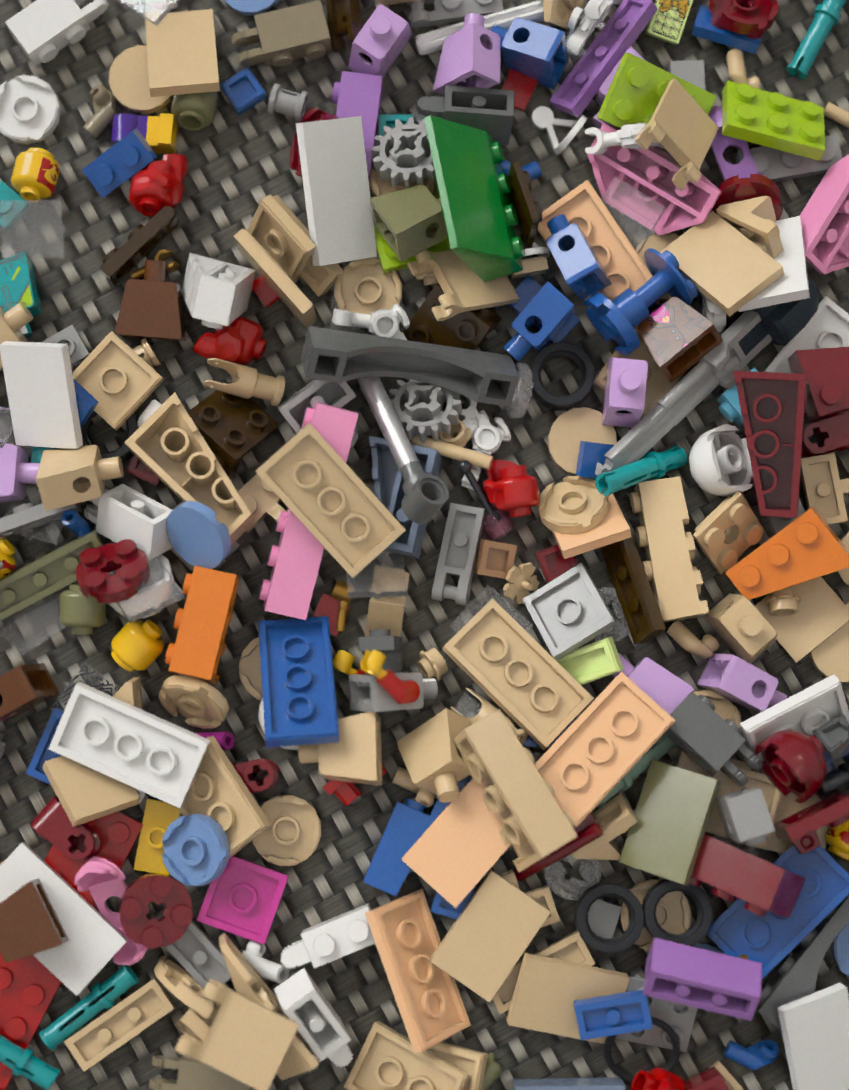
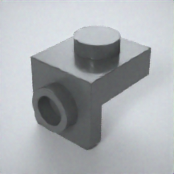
(388, 645)

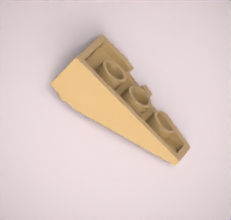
(249, 983)

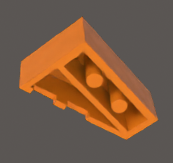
(792, 556)
(202, 624)

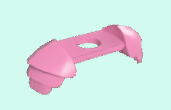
(105, 881)

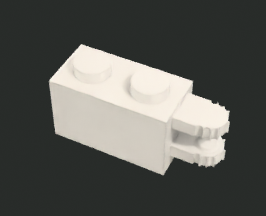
(51, 25)
(132, 516)
(330, 939)
(317, 1019)

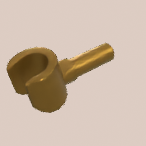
(162, 255)
(340, 593)

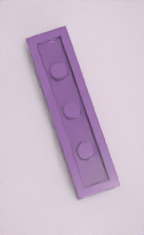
(602, 56)

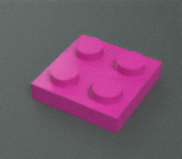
(244, 899)

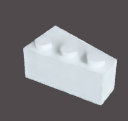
(216, 290)

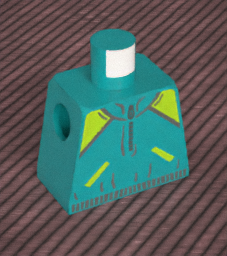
(19, 285)

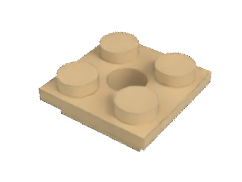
(742, 532)

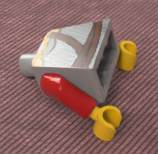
(382, 688)

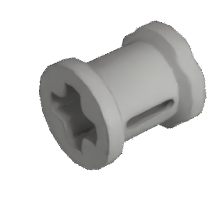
(288, 102)

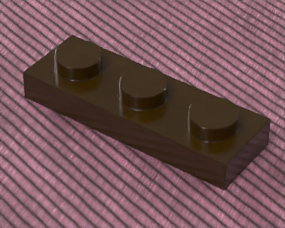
(633, 590)

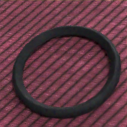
(671, 1064)

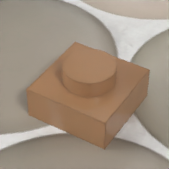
(494, 558)

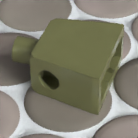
(409, 220)

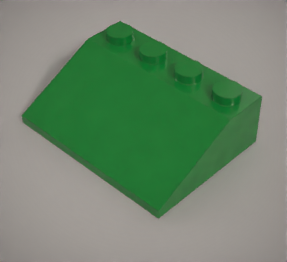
(475, 198)

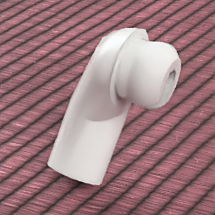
(265, 968)

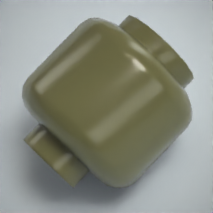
(195, 109)
(80, 612)

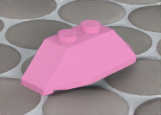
(652, 174)
(827, 221)

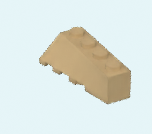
(185, 463)
(668, 548)
(514, 789)

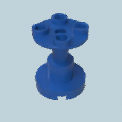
(619, 317)

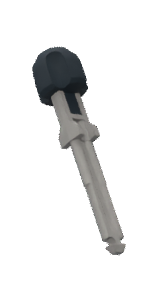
(739, 346)

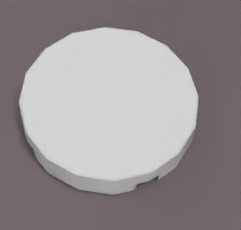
(28, 109)

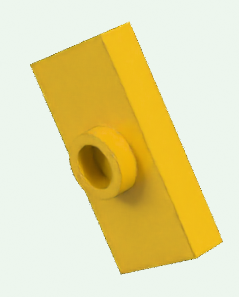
(150, 847)

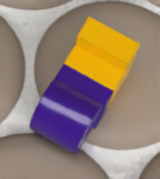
(157, 130)

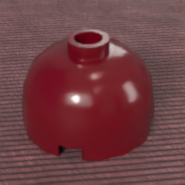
(793, 763)

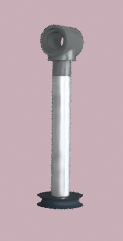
(423, 491)

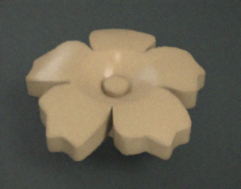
(520, 580)

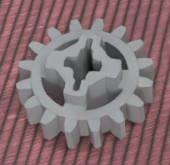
(408, 154)
(424, 408)

